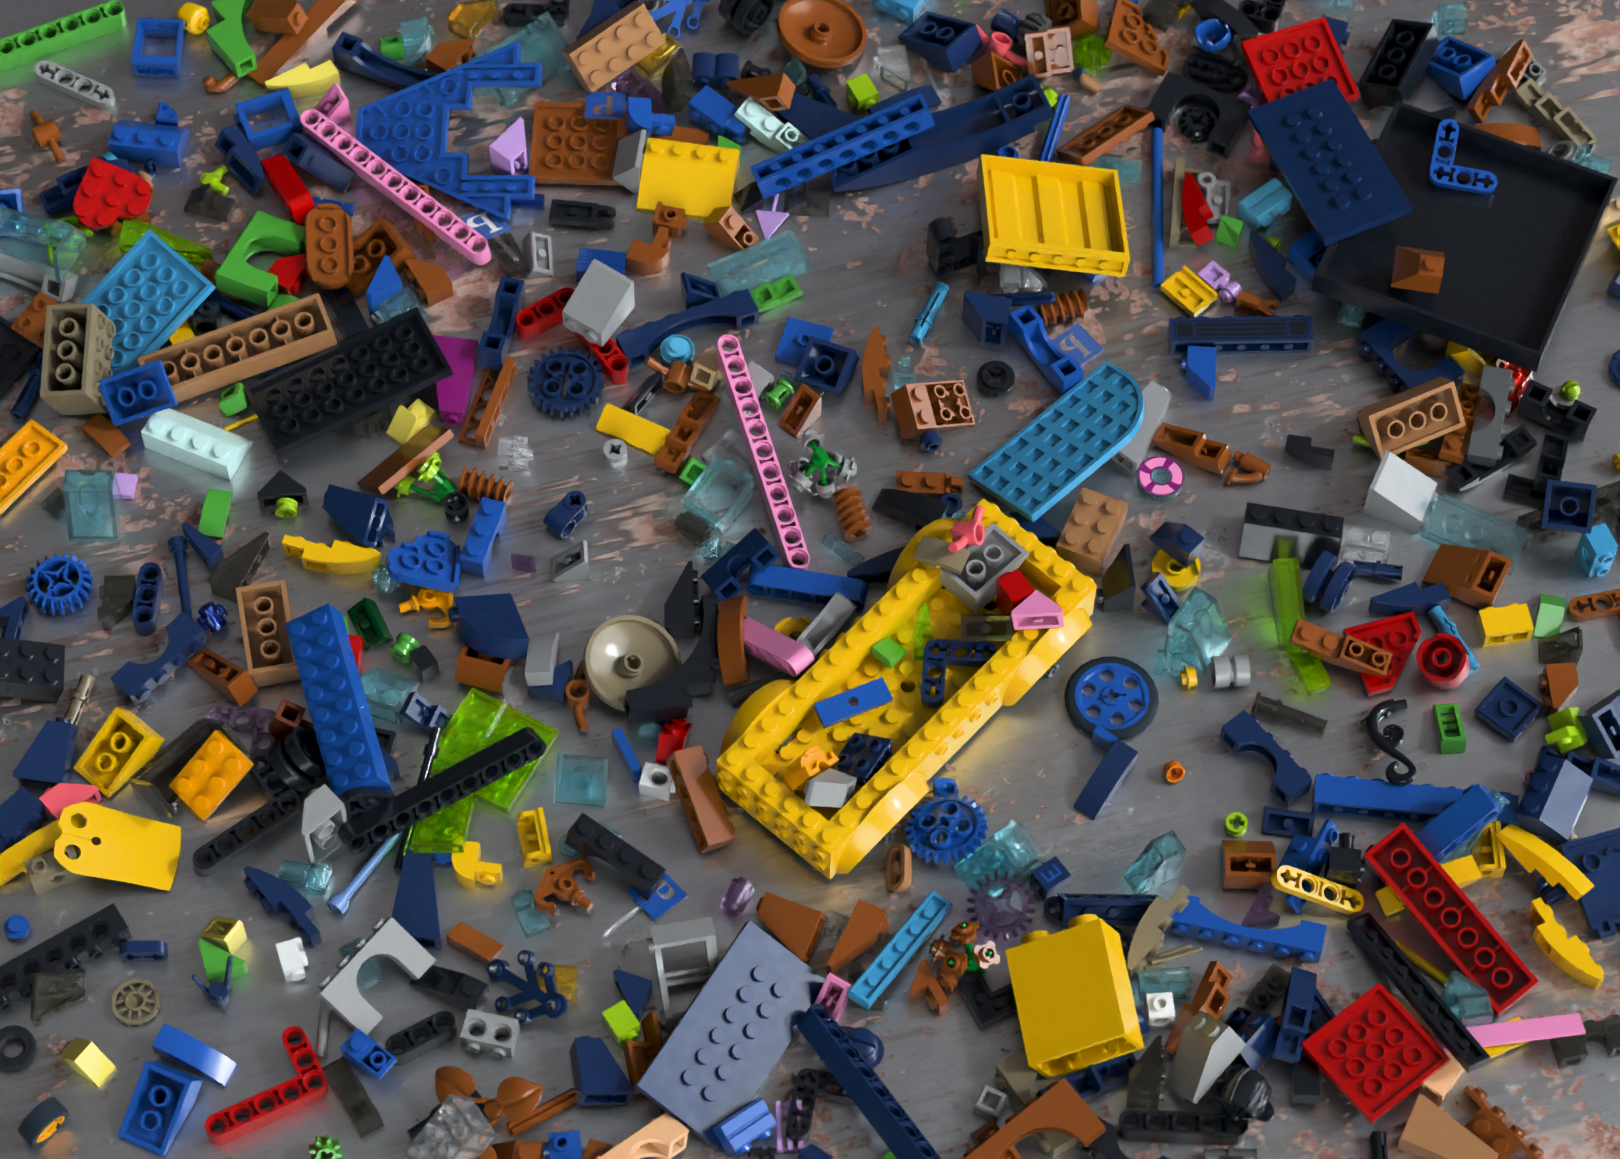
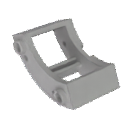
(678, 934)

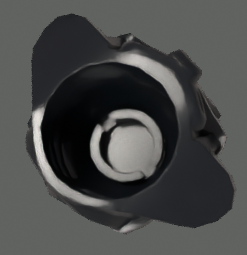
(1245, 1095)

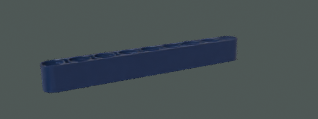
(864, 1085)

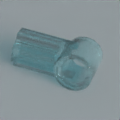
(311, 877)

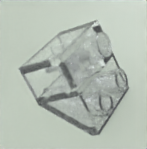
(1018, 279)

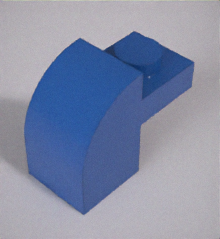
(639, 116)

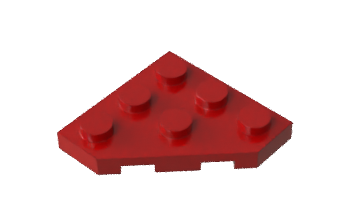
(1393, 634)

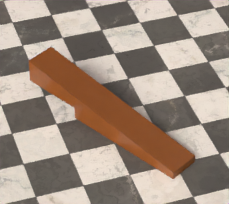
(293, 46)

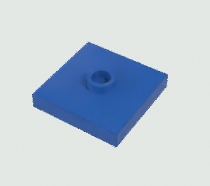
(795, 339)

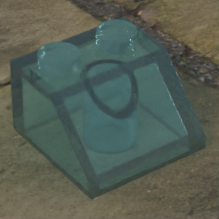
(387, 693)

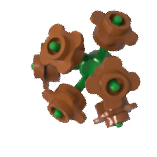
(955, 963)

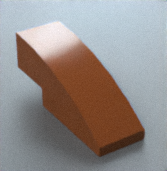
(1192, 447)

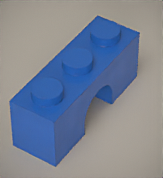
(478, 545)

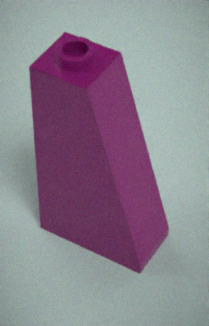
(456, 390)

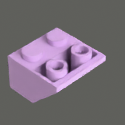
(509, 151)

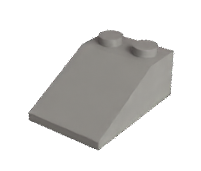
(985, 565)
(1202, 1056)

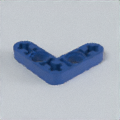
(1447, 166)

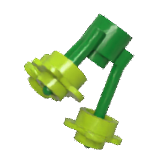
(427, 471)

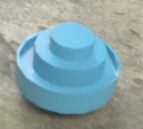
(677, 349)

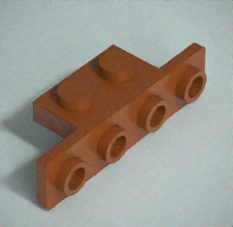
(640, 1053)
(1495, 1131)

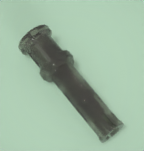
(1276, 710)

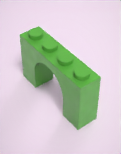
(262, 233)

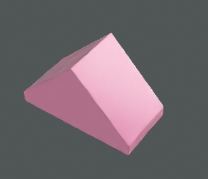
(334, 105)
(1037, 613)
(833, 995)

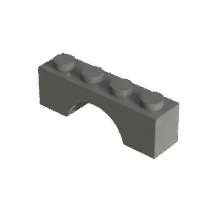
(1494, 389)

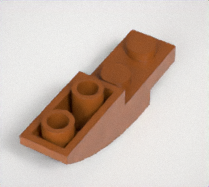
(874, 373)
(1456, 442)
(1340, 650)
(1209, 998)

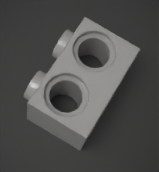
(492, 1027)

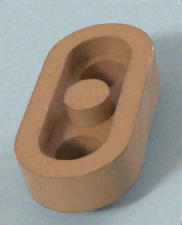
(898, 867)

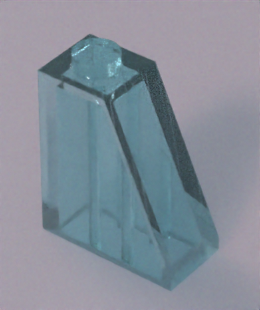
(1157, 864)

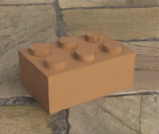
(1091, 530)

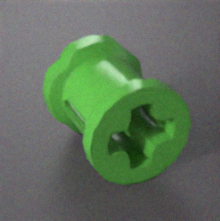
(778, 394)

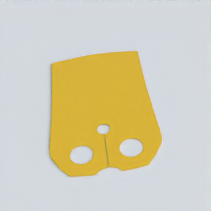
(129, 850)

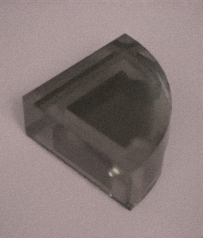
(55, 504)

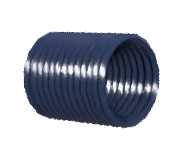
(1007, 24)

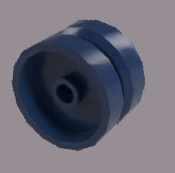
(1328, 581)

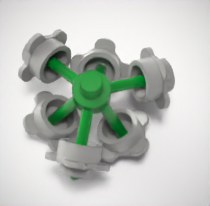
(820, 460)

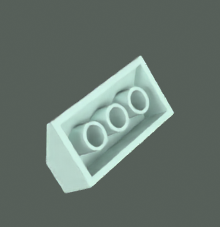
(195, 442)

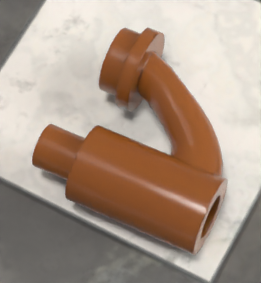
(1257, 467)

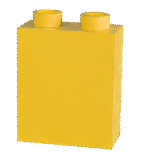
(1073, 997)

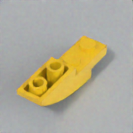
(339, 559)
(1568, 954)

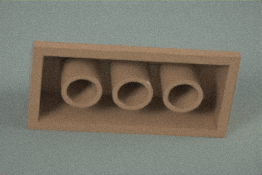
(1412, 417)

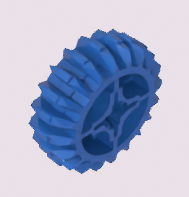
(57, 575)

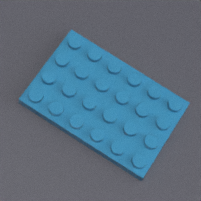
(147, 298)

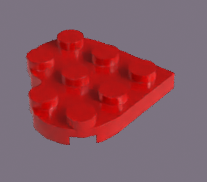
(109, 194)

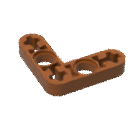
(1593, 611)

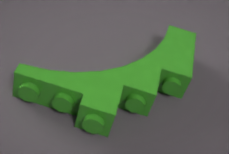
(228, 36)

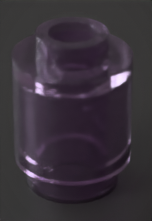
(737, 896)

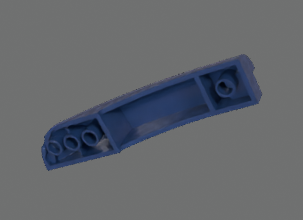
(958, 137)

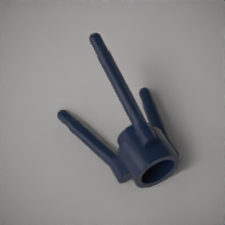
(217, 992)

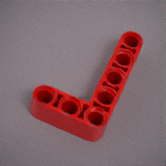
(542, 322)
(274, 1095)

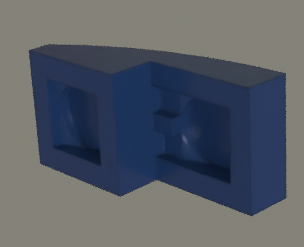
(424, 713)

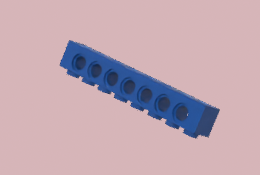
(842, 146)

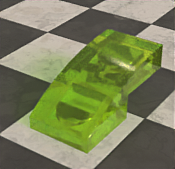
(922, 630)
(1311, 673)

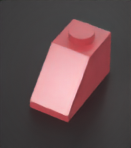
(65, 794)

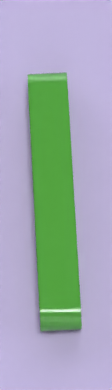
(61, 34)

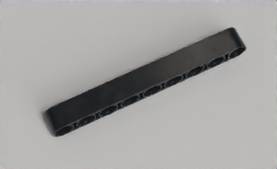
(441, 790)

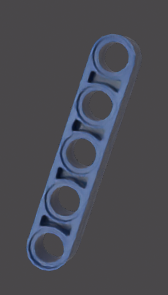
(805, 586)

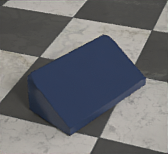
(1287, 822)

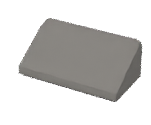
(538, 255)

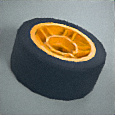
(43, 1121)

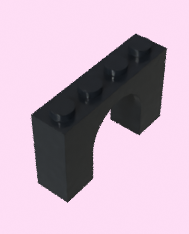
(1178, 93)

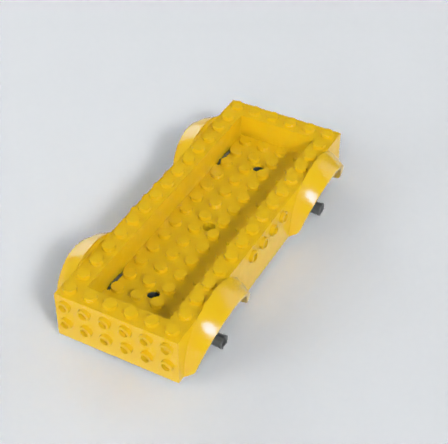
(782, 724)

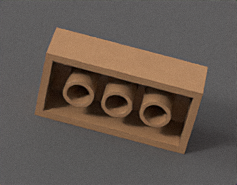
(613, 46)
(267, 646)

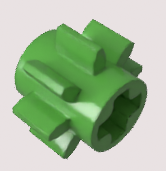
(325, 1148)

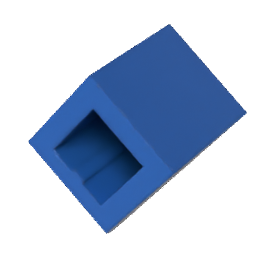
(367, 1055)

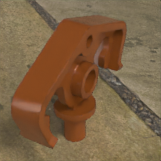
(559, 881)

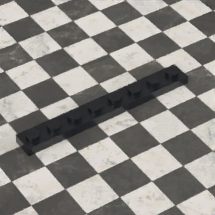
(1418, 992)

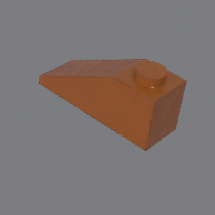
(224, 676)
(859, 934)

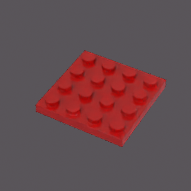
(1297, 60)
(1375, 1053)

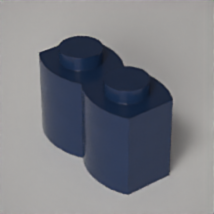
(714, 69)

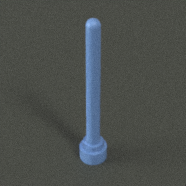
(339, 902)

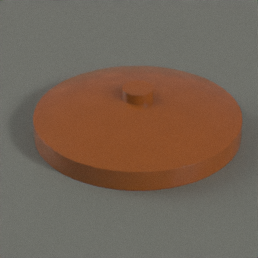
(822, 32)

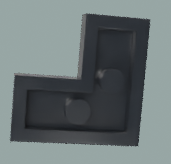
(984, 1003)

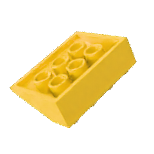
(687, 177)

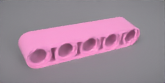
(775, 648)

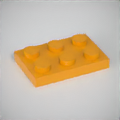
(211, 775)

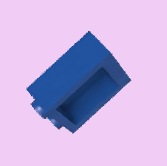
(158, 65)
(274, 135)

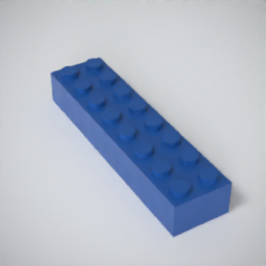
(336, 701)

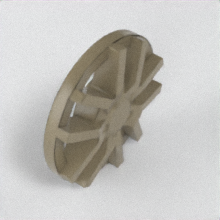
(135, 1002)

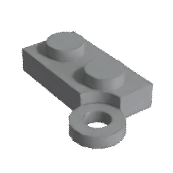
(1216, 196)

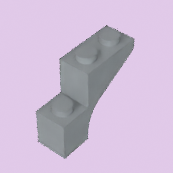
(827, 624)

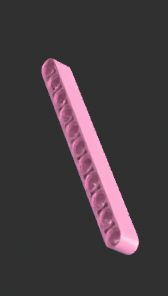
(402, 193)
(763, 444)

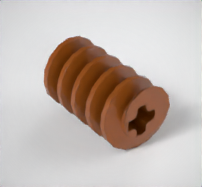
(1064, 306)
(481, 487)
(851, 514)

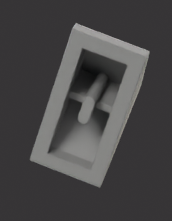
(571, 564)

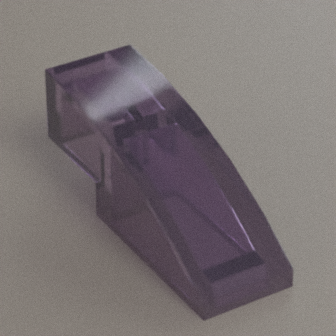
(635, 86)

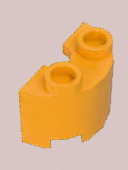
(808, 766)

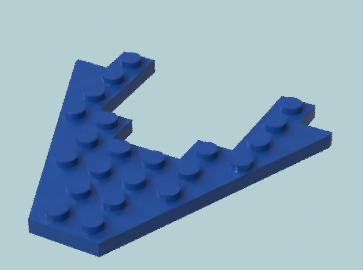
(413, 129)

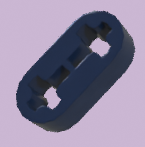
(143, 951)

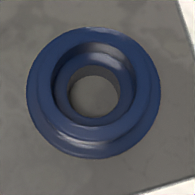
(930, 441)

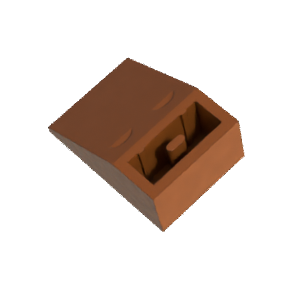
(932, 406)
(1469, 573)

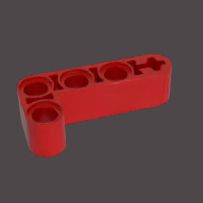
(288, 187)

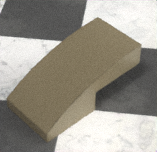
(936, 552)

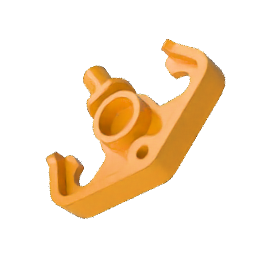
(429, 600)

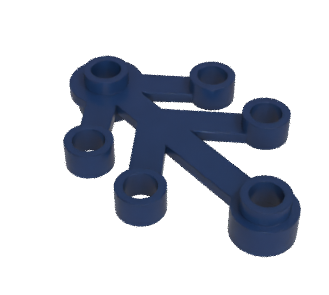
(529, 988)

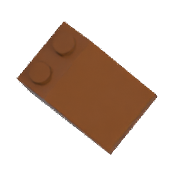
(369, 249)
(481, 670)

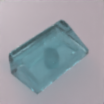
(1128, 169)
(1165, 980)

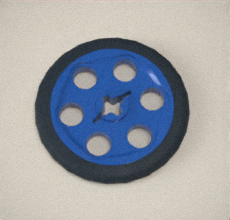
(1122, 670)

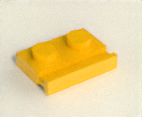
(1189, 291)

